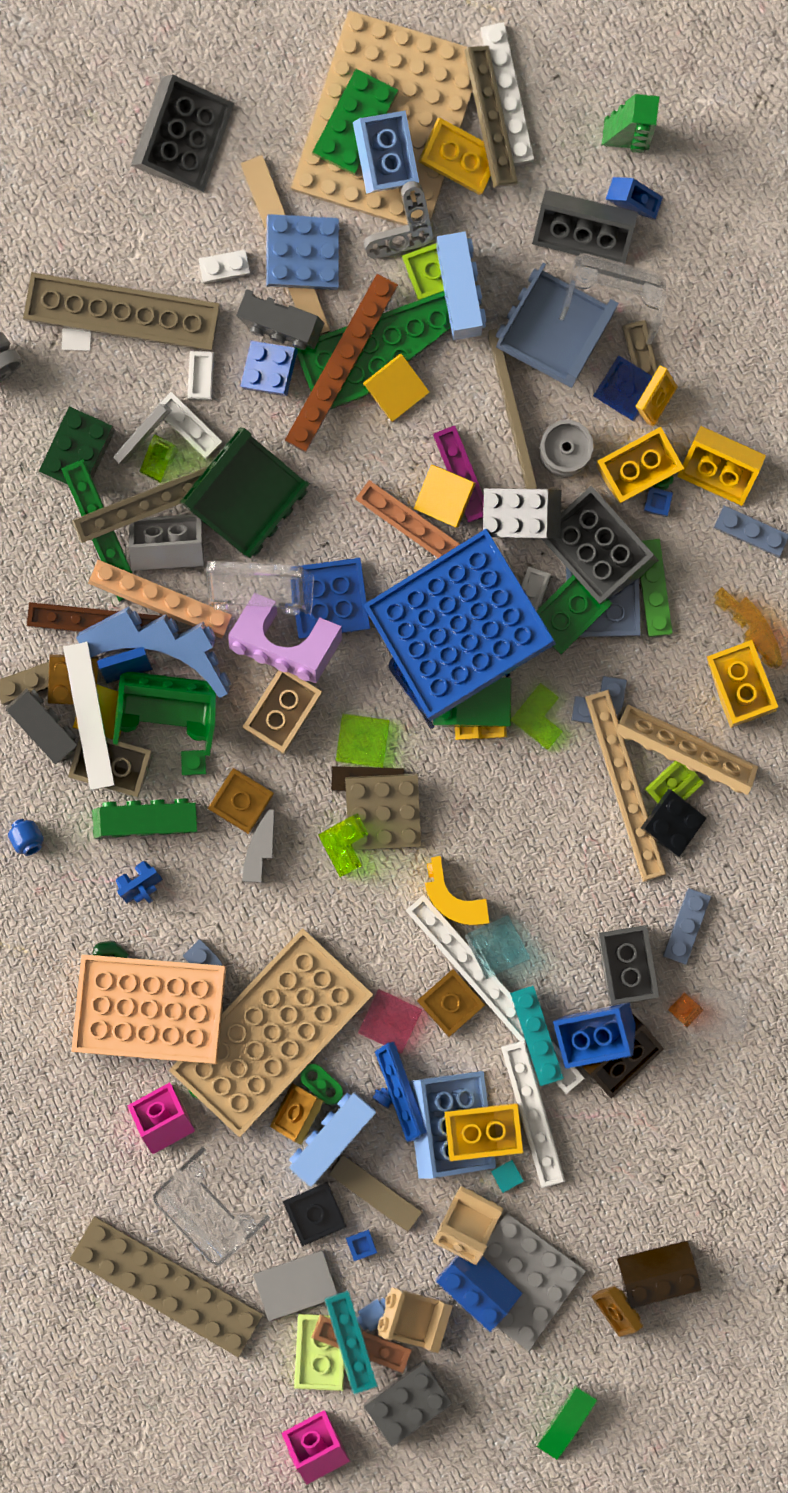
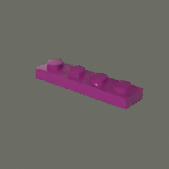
(457, 462)

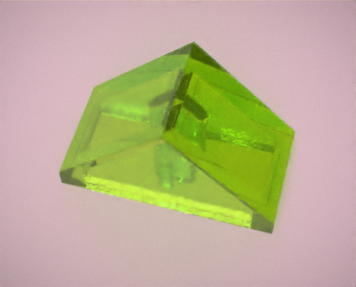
(158, 458)

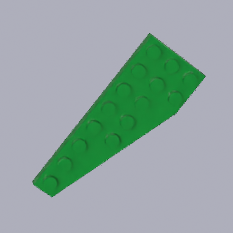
(399, 331)

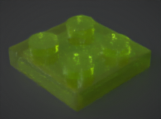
(362, 740)

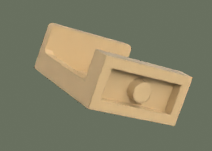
(468, 1225)
(414, 1319)

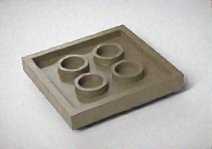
(387, 809)

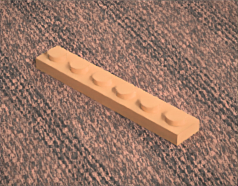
(158, 598)

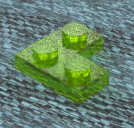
(532, 718)
(338, 843)

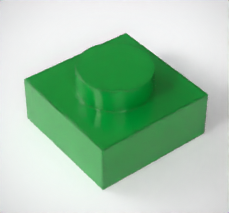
(193, 762)

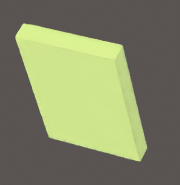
(317, 1363)

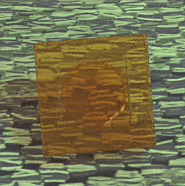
(685, 1010)

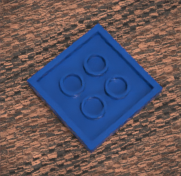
(336, 597)

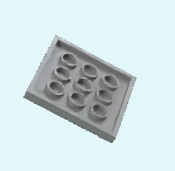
(537, 1271)

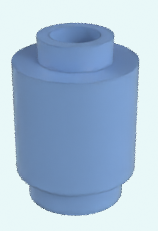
(371, 1314)

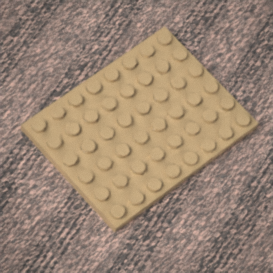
(430, 85)

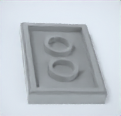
(295, 1285)

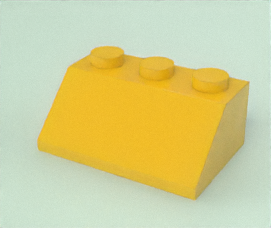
(639, 465)
(721, 465)

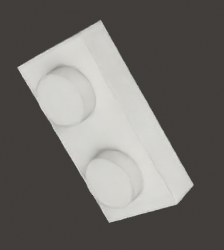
(224, 266)

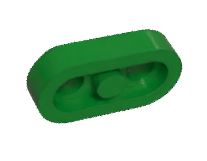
(321, 1084)

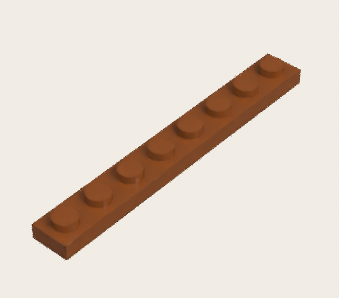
(341, 363)

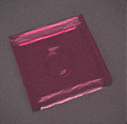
(390, 1020)

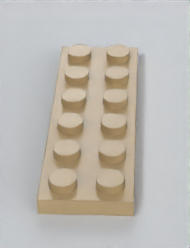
(687, 749)

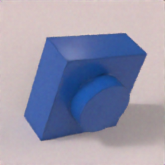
(658, 502)
(361, 1245)

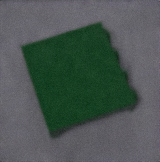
(245, 493)

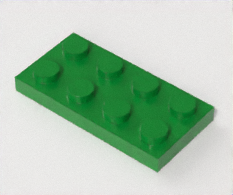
(361, 98)

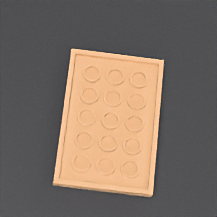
(149, 1009)

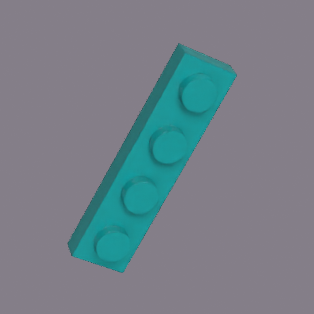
(536, 1035)
(350, 1342)

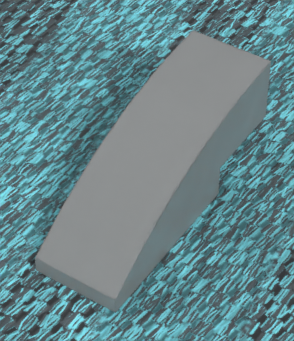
(259, 848)

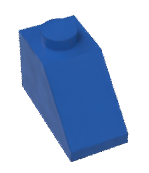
(634, 196)

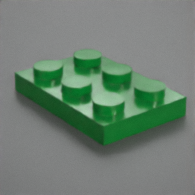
(570, 613)

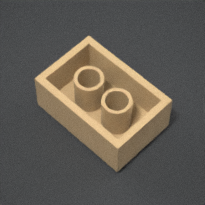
(282, 711)

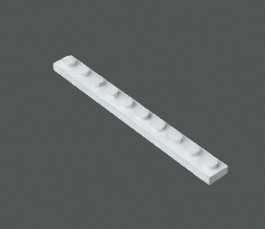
(489, 989)

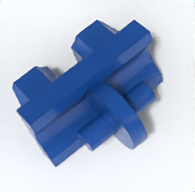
(140, 887)

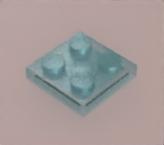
(497, 947)

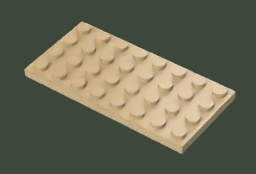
(274, 1031)

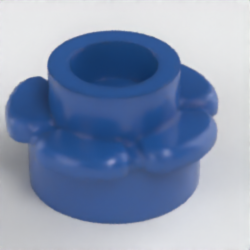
(383, 1097)

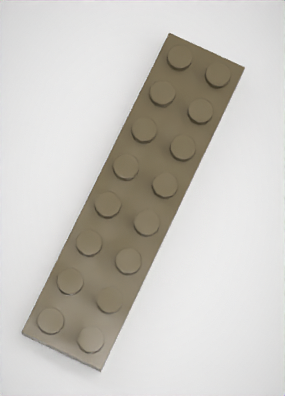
(121, 311)
(166, 1286)

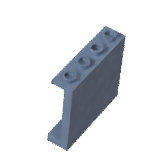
(546, 342)

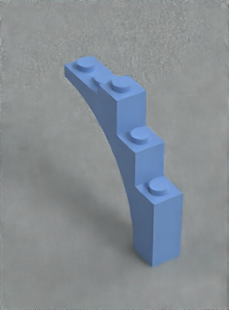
(160, 635)

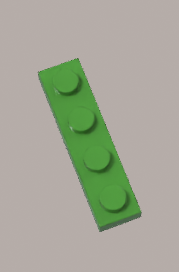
(655, 594)

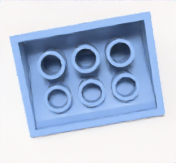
(434, 1098)

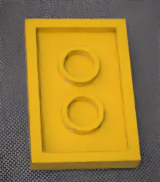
(457, 156)

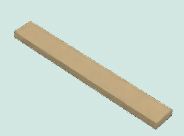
(267, 203)
(624, 784)

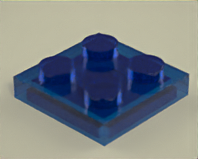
(623, 387)

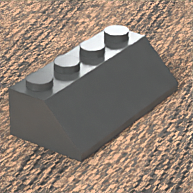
(584, 227)

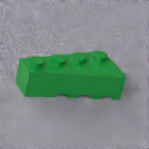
(632, 124)
(144, 819)

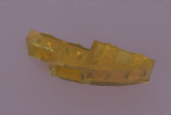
(758, 630)

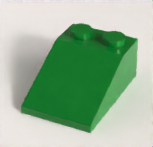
(484, 709)

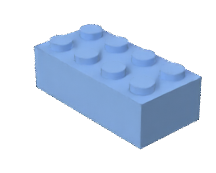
(459, 285)
(332, 1139)

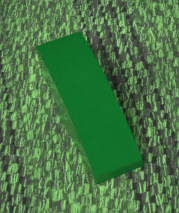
(566, 1422)

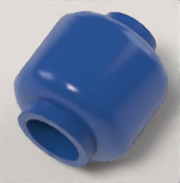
(25, 837)

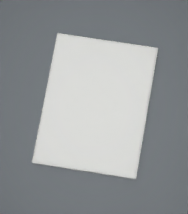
(76, 339)

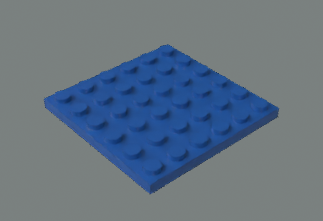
(458, 624)

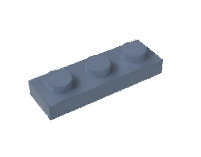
(751, 531)
(686, 926)

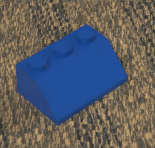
(596, 1035)
(479, 1290)

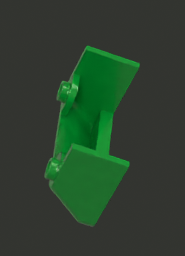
(166, 702)

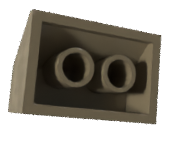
(128, 765)

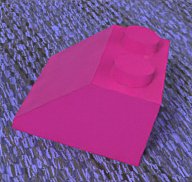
(161, 1118)
(315, 1447)

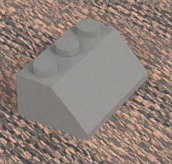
(166, 542)

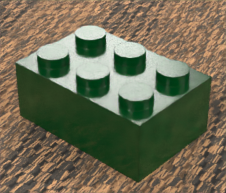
(76, 439)

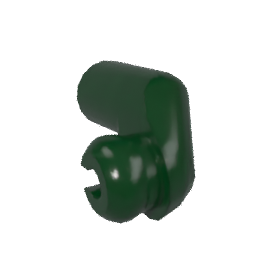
(110, 948)

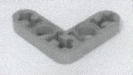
(414, 226)

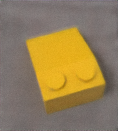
(741, 684)
(483, 1132)

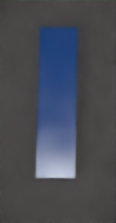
(400, 1092)

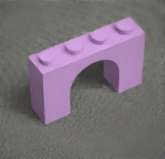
(304, 660)

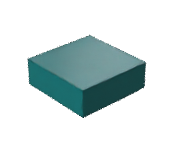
(507, 1176)

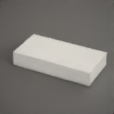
(201, 375)

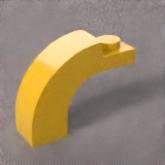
(452, 908)

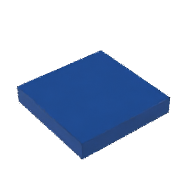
(129, 661)

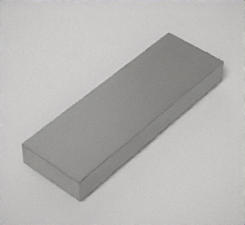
(142, 433)

